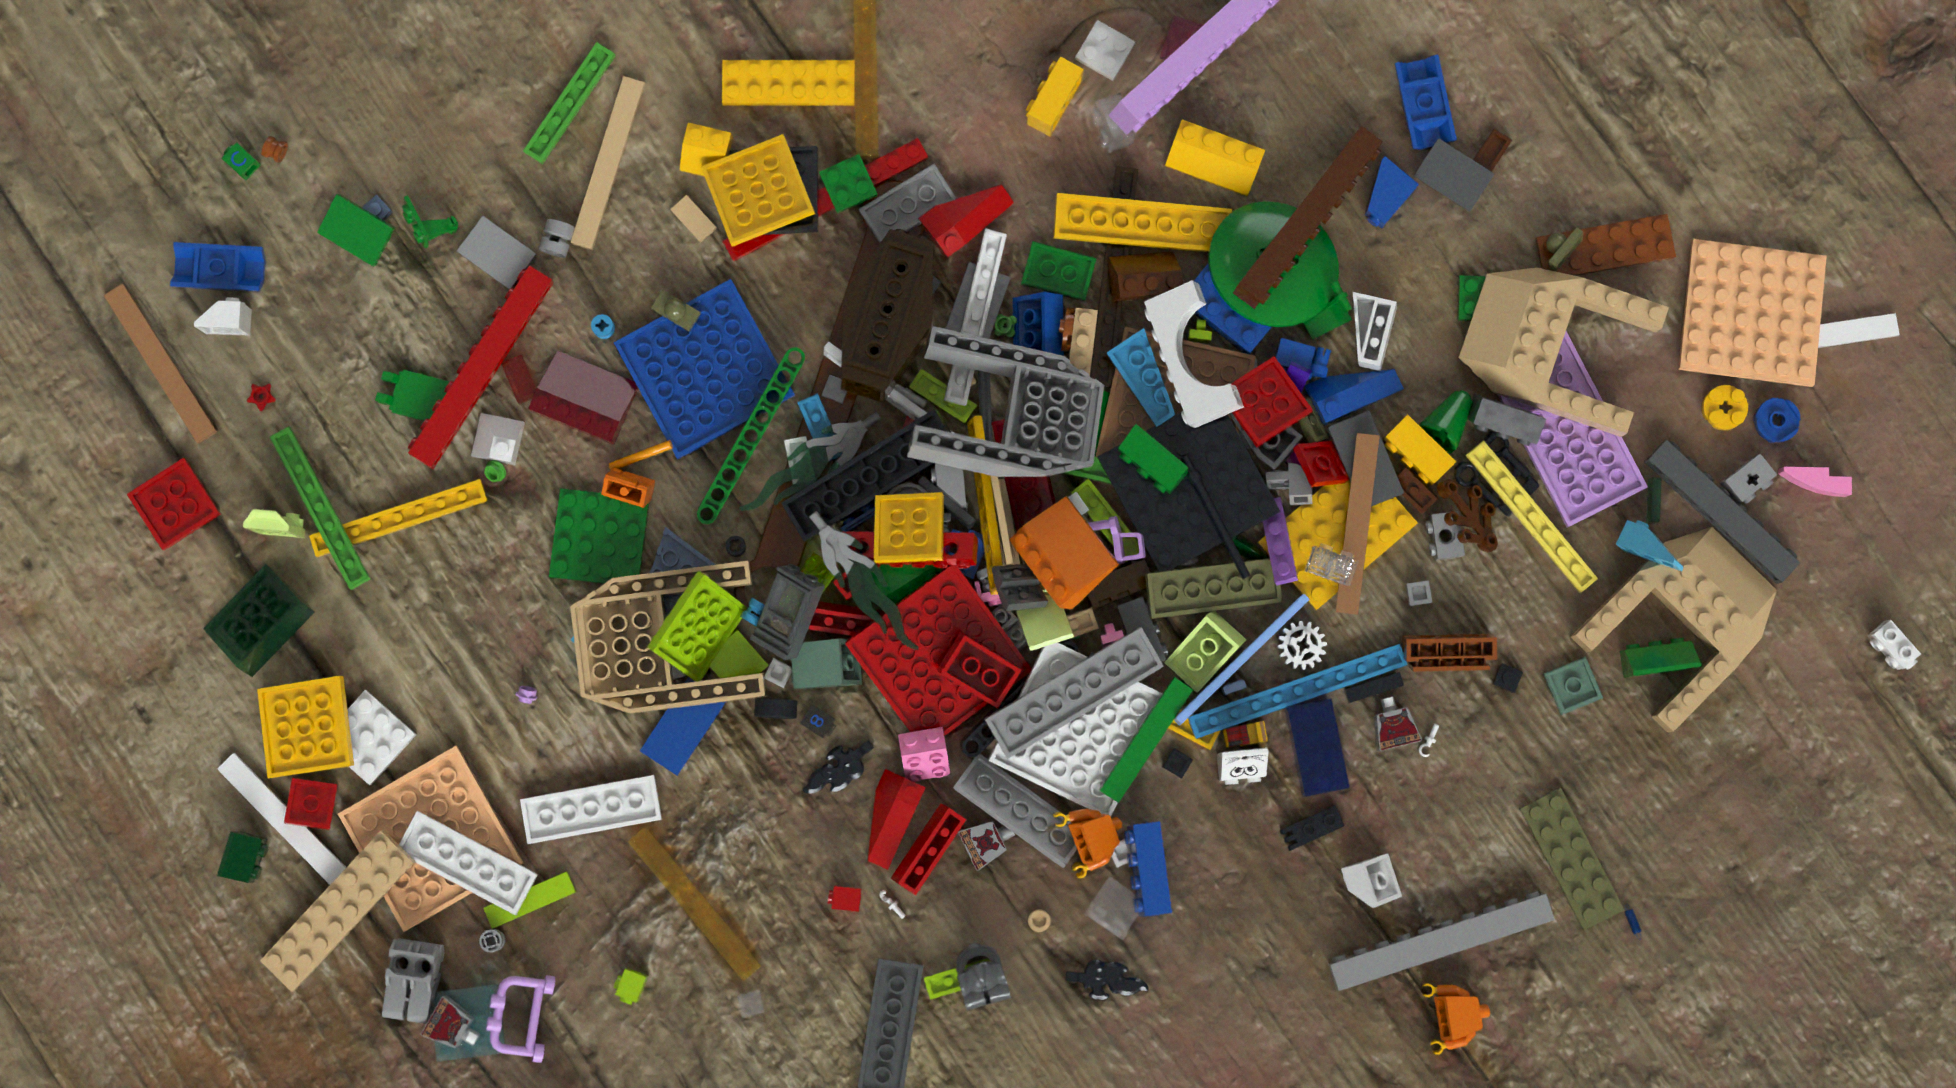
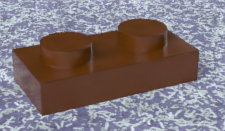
(1416, 491)

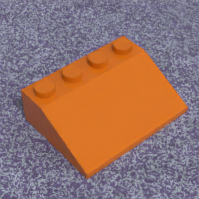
(1064, 553)

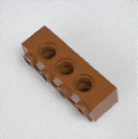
(1449, 647)

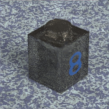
(818, 722)

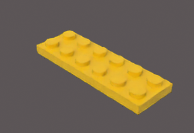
(788, 82)

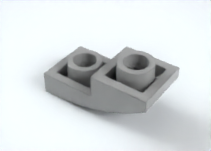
(1011, 626)

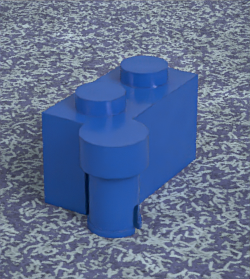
(1303, 355)

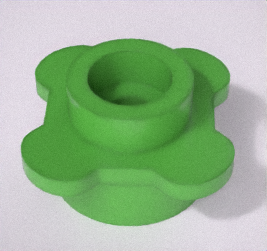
(1000, 321)

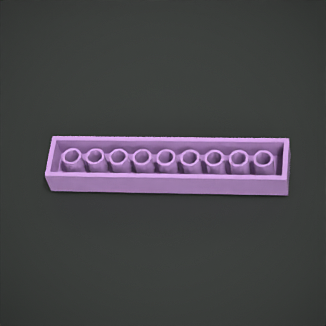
(1187, 62)

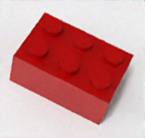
(978, 669)

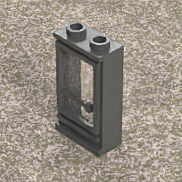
(788, 612)

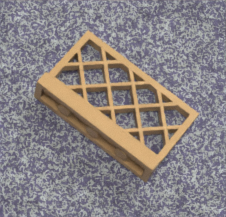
(1004, 521)

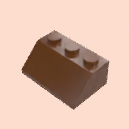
(1143, 275)

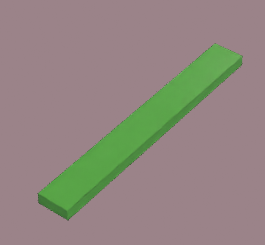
(320, 508)

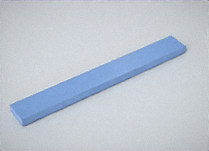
(1241, 659)

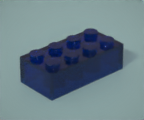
(1317, 748)

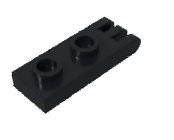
(1313, 827)

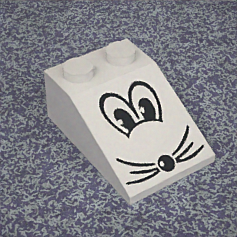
(1242, 765)

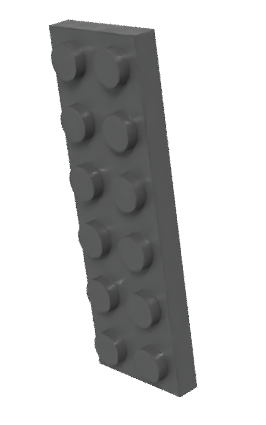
(890, 1024)

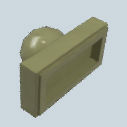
(1562, 247)
(676, 310)

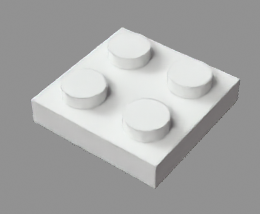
(1105, 50)

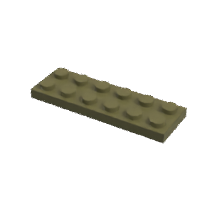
(1210, 588)
(1571, 859)

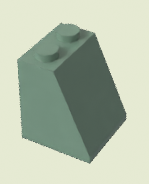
(825, 665)

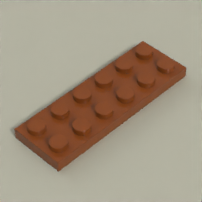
(1615, 246)

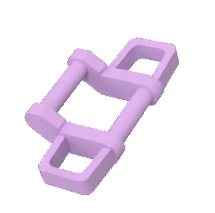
(1117, 535)

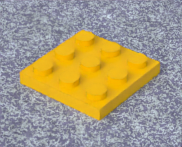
(908, 527)

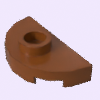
(1066, 328)

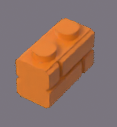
(628, 487)

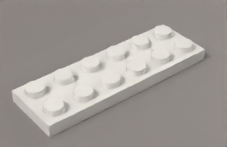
(591, 809)
(467, 863)

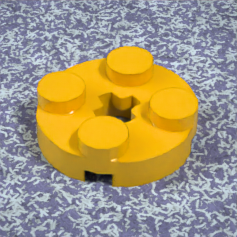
(1715, 416)

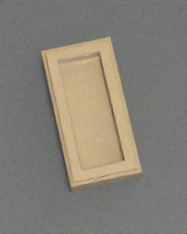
(693, 218)

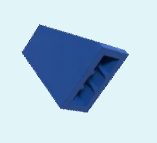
(1388, 192)

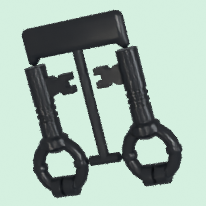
(1530, 485)

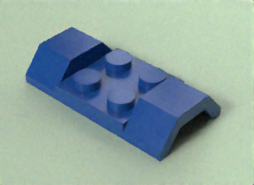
(1425, 102)
(218, 267)

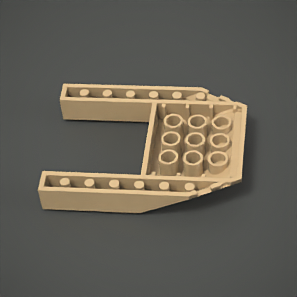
(1521, 330)
(1713, 596)
(617, 626)

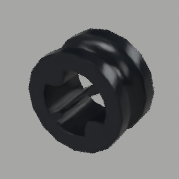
(728, 546)

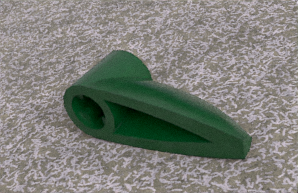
(1247, 548)

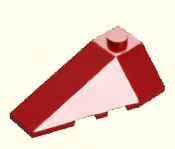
(960, 220)

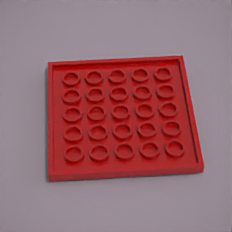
(932, 621)

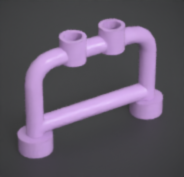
(497, 1002)

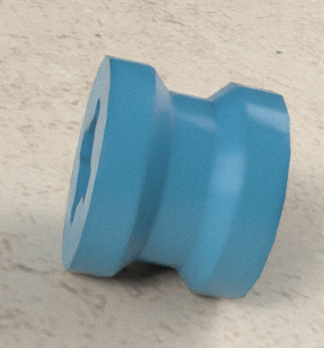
(603, 331)

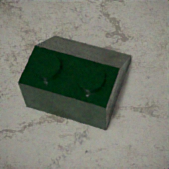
(243, 857)

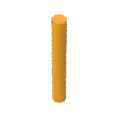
(646, 453)

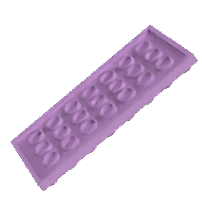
(1578, 463)

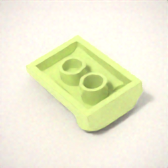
(272, 523)

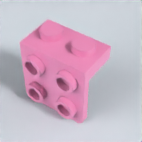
(924, 754)

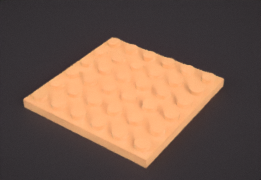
(1752, 312)
(451, 796)

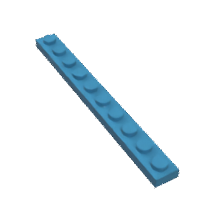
(1297, 691)

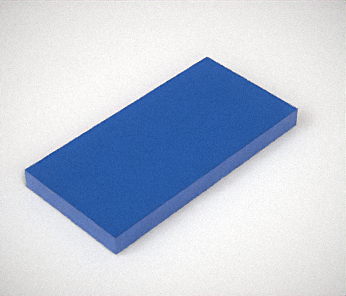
(680, 734)

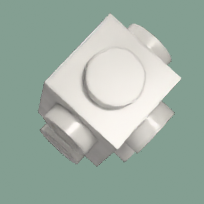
(1894, 645)

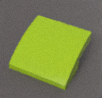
(737, 658)

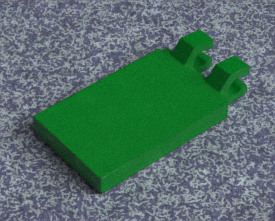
(413, 394)

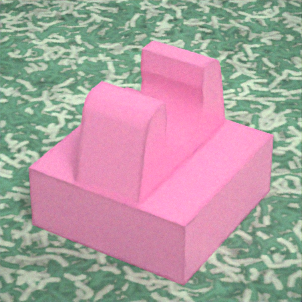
(1111, 636)

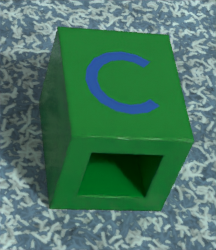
(240, 161)

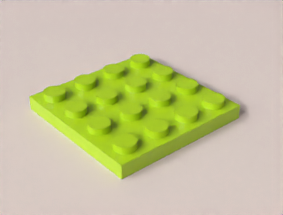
(697, 627)

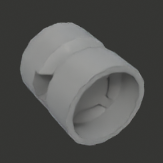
(560, 231)

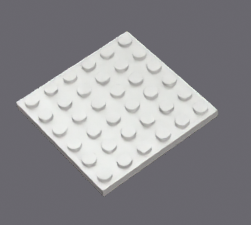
(1084, 751)

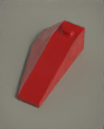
(892, 812)

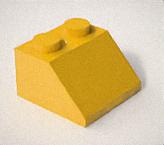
(703, 146)

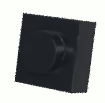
(1507, 678)

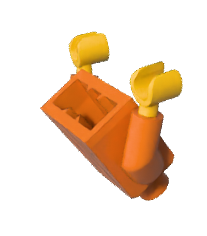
(1093, 836)
(1457, 1016)

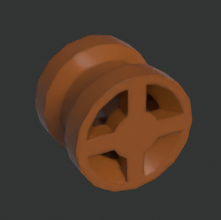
(274, 149)

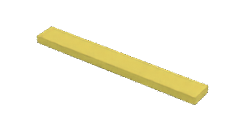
(1531, 516)

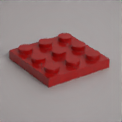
(1269, 402)
(173, 504)

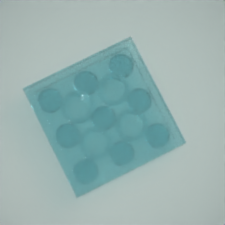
(477, 1003)

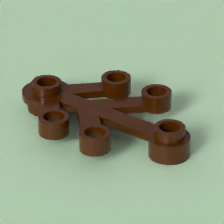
(1485, 538)

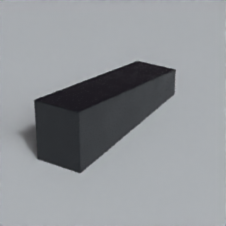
(1374, 687)

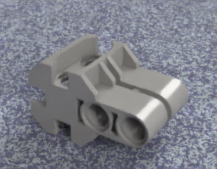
(412, 979)

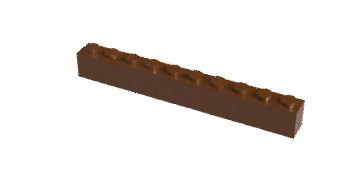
(1307, 217)

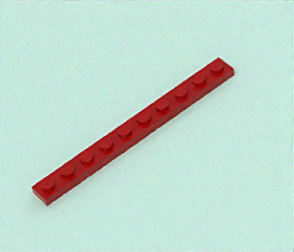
(879, 172)

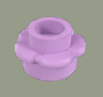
(526, 694)

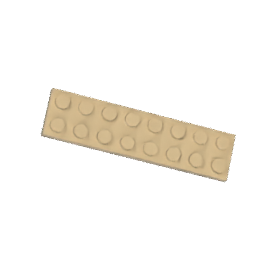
(337, 910)

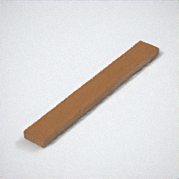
(160, 363)
(1358, 518)

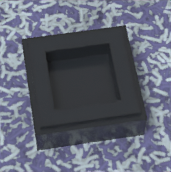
(1177, 763)

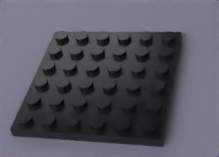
(1177, 523)

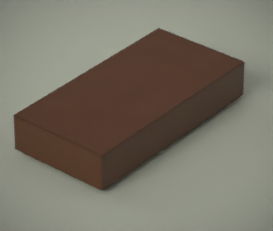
(1492, 149)

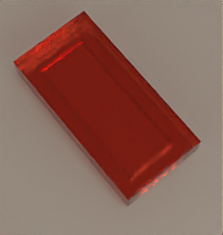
(519, 378)

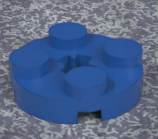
(1789, 423)

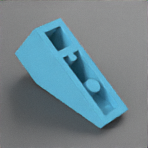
(1642, 542)

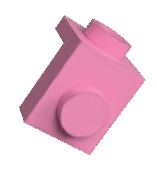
(992, 600)

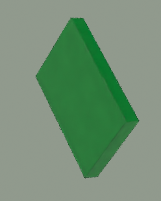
(356, 230)
(1058, 271)

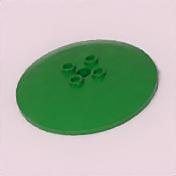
(1241, 242)

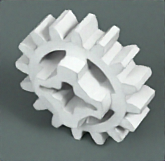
(1292, 642)

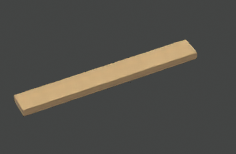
(607, 163)

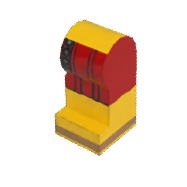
(1245, 735)

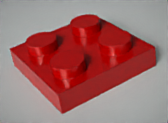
(1321, 463)
(310, 804)

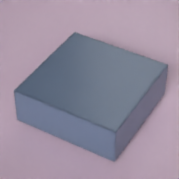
(1233, 687)

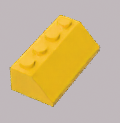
(1214, 157)

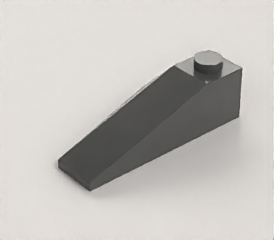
(1277, 448)

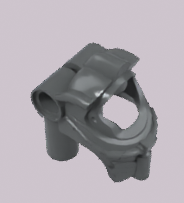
(984, 981)

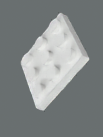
(375, 736)

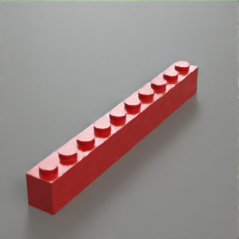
(480, 368)

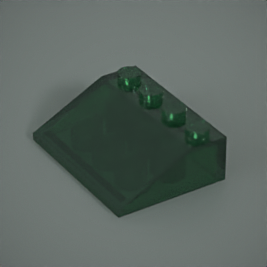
(258, 620)

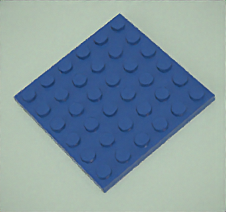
(706, 377)

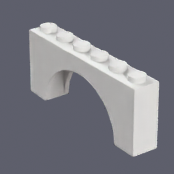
(1169, 317)

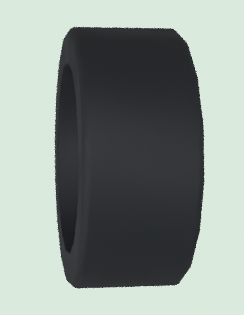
(775, 708)

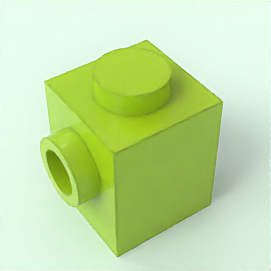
(630, 986)

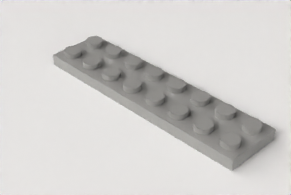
(1073, 692)

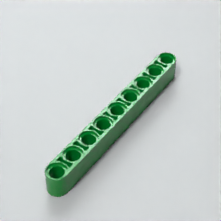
(742, 443)

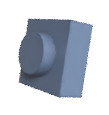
(378, 208)

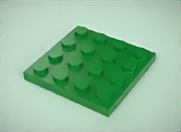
(597, 537)

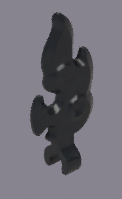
(839, 776)
(1110, 973)

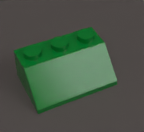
(1152, 460)
(904, 580)
(1658, 658)

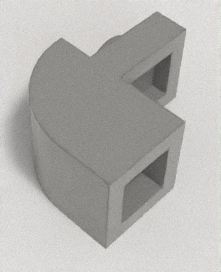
(1295, 480)

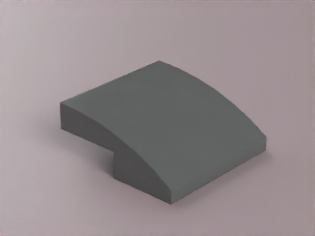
(1018, 587)

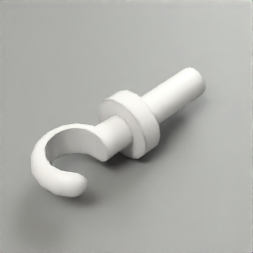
(1430, 739)
(892, 904)

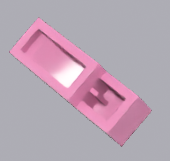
(1818, 480)

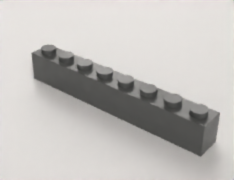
(1722, 511)

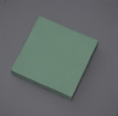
(1573, 685)

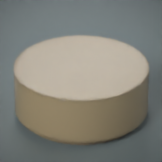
(1039, 920)

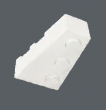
(1373, 328)

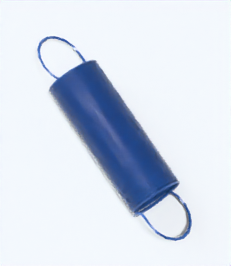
(1630, 915)

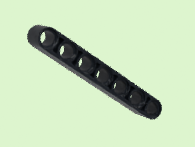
(976, 732)

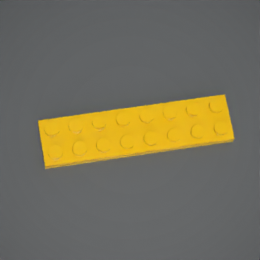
(1136, 222)

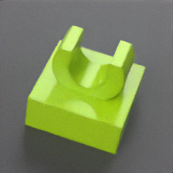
(1199, 334)

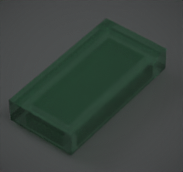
(1653, 500)

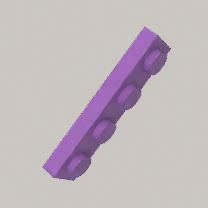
(1280, 547)

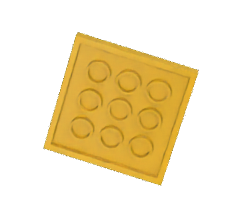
(757, 190)
(305, 727)

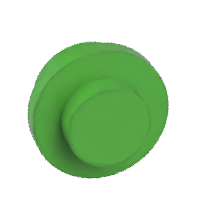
(495, 471)

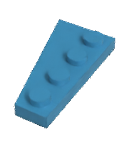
(1140, 372)

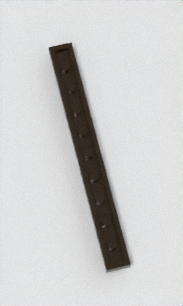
(1108, 310)

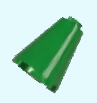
(1449, 420)

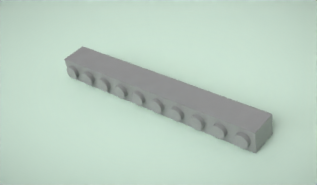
(1440, 941)

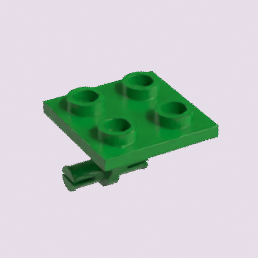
(427, 229)
(1332, 315)

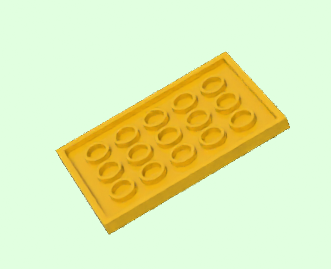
(1326, 524)

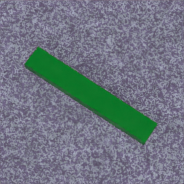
(1145, 739)

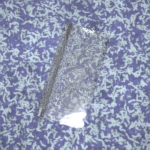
(1332, 565)

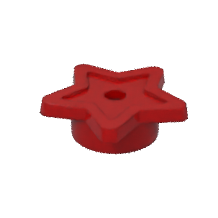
(256, 392)

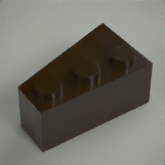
(1119, 584)

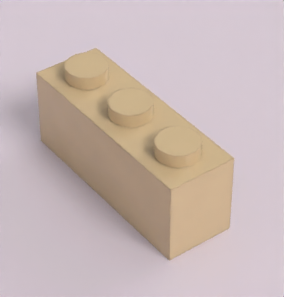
(1083, 338)

